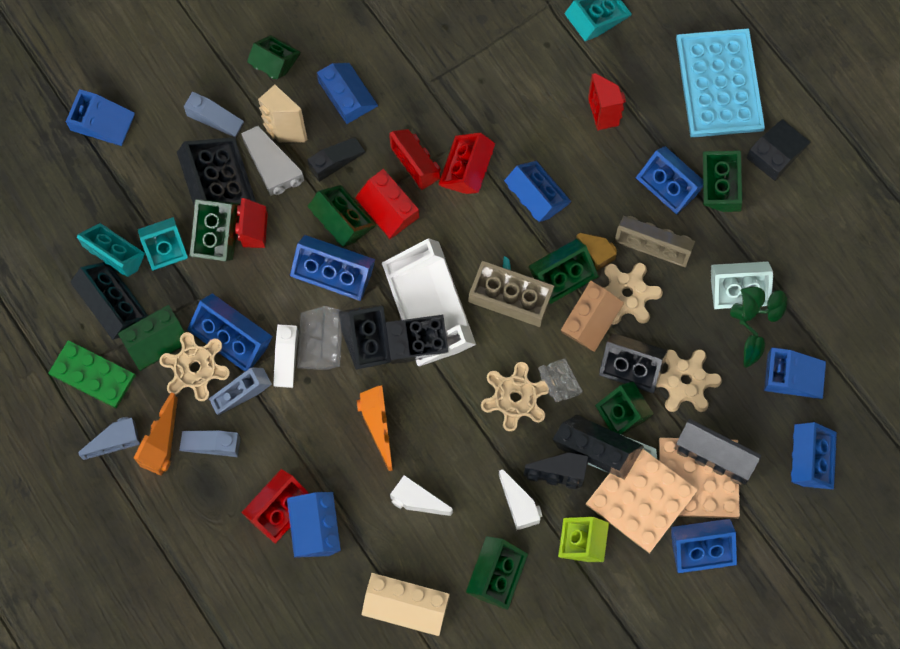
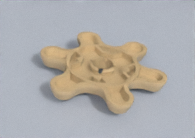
(641, 292)
(181, 365)
(515, 384)
(687, 392)

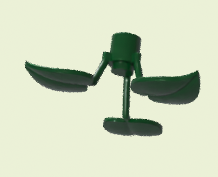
(753, 299)

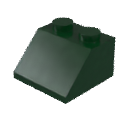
(272, 57)
(624, 408)

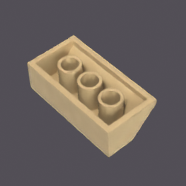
(282, 117)
(405, 604)

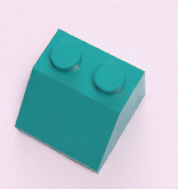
(162, 243)

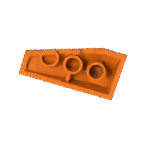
(374, 415)
(156, 448)

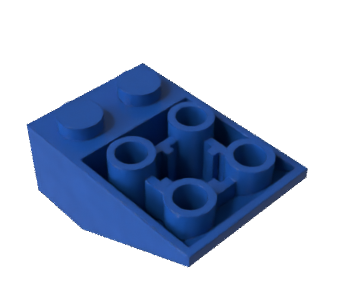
(99, 118)
(794, 374)

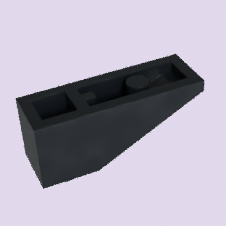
(334, 157)

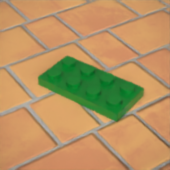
(92, 374)

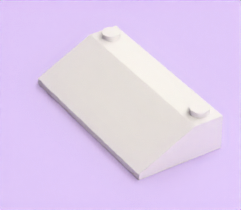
(424, 289)

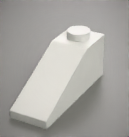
(285, 355)
(415, 498)
(521, 505)

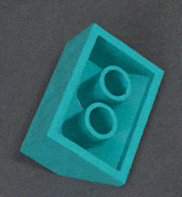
(111, 249)

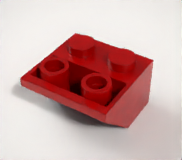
(252, 224)

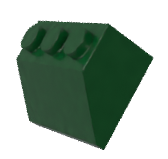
(722, 180)
(341, 215)
(214, 230)
(565, 269)
(152, 337)
(497, 572)

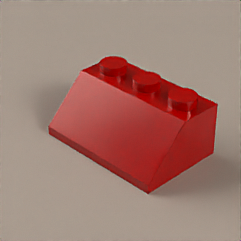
(605, 102)
(414, 158)
(467, 163)
(387, 204)
(270, 507)

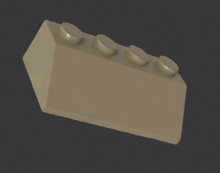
(654, 241)
(510, 293)

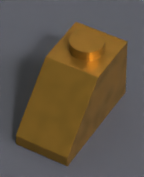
(599, 249)

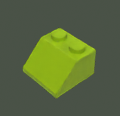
(583, 539)

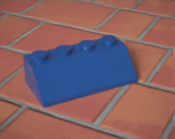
(332, 267)
(240, 338)

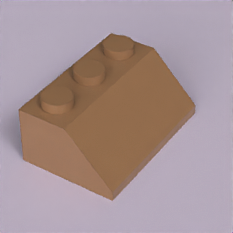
(592, 316)

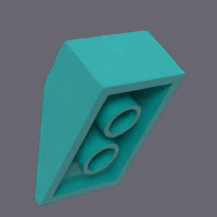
(596, 16)

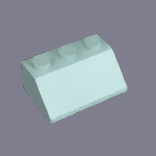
(730, 278)

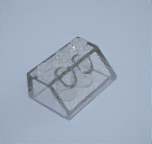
(320, 339)

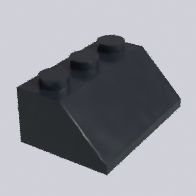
(633, 361)

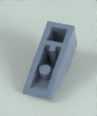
(212, 114)
(240, 390)
(114, 438)
(211, 442)

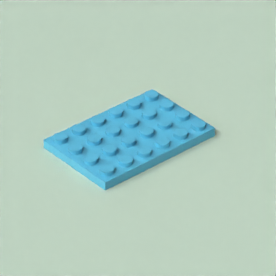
(720, 83)

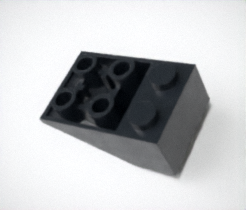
(416, 338)
(561, 469)

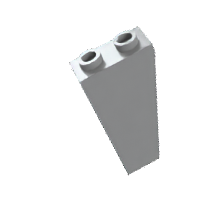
(271, 162)

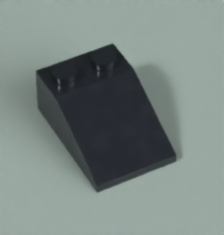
(777, 149)
(366, 335)

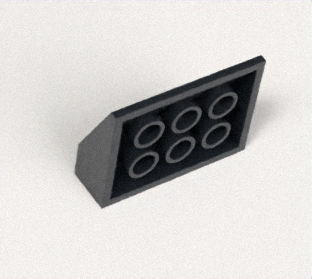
(215, 170)

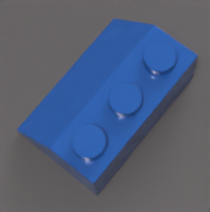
(346, 91)
(670, 179)
(537, 190)
(813, 456)
(313, 525)
(704, 545)

